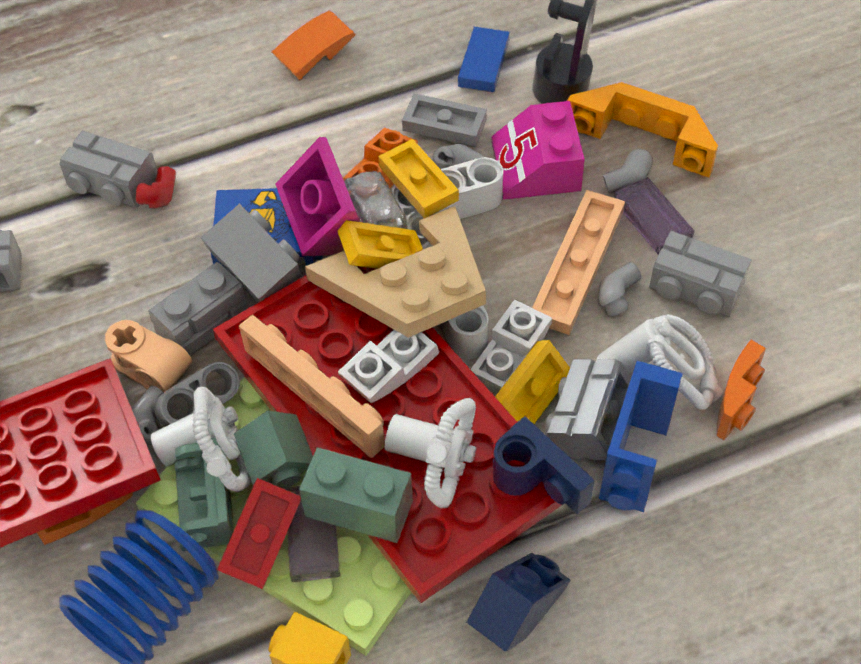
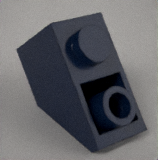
(517, 600)

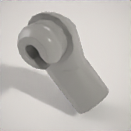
(633, 170)
(613, 288)

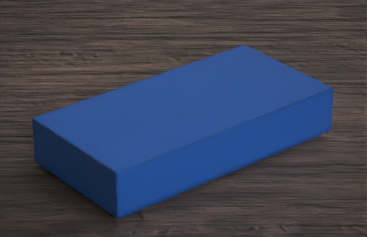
(483, 59)

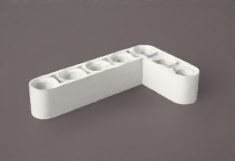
(479, 191)

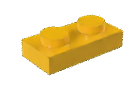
(418, 178)
(376, 244)
(534, 382)

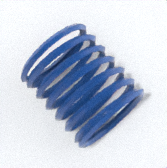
(126, 592)

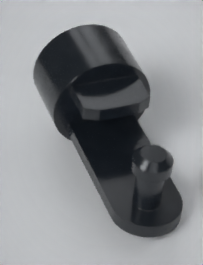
(564, 67)

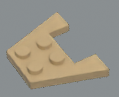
(413, 290)

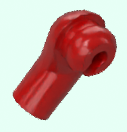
(160, 192)

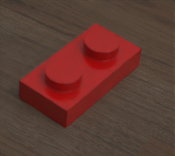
(259, 533)

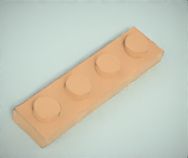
(578, 260)
(324, 394)

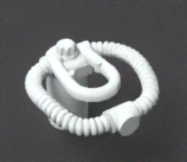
(652, 343)
(207, 422)
(438, 446)

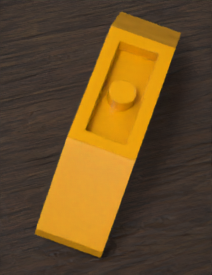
(650, 112)

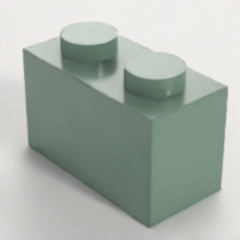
(356, 494)

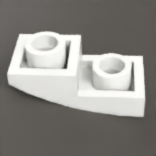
(510, 343)
(388, 365)

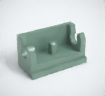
(202, 499)

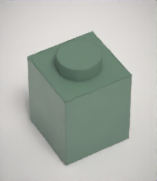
(274, 448)

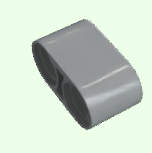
(189, 385)

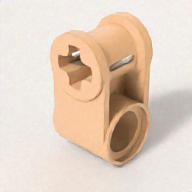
(146, 355)

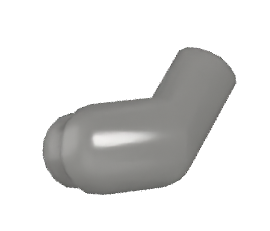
(454, 155)
(145, 411)

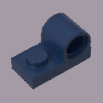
(544, 463)

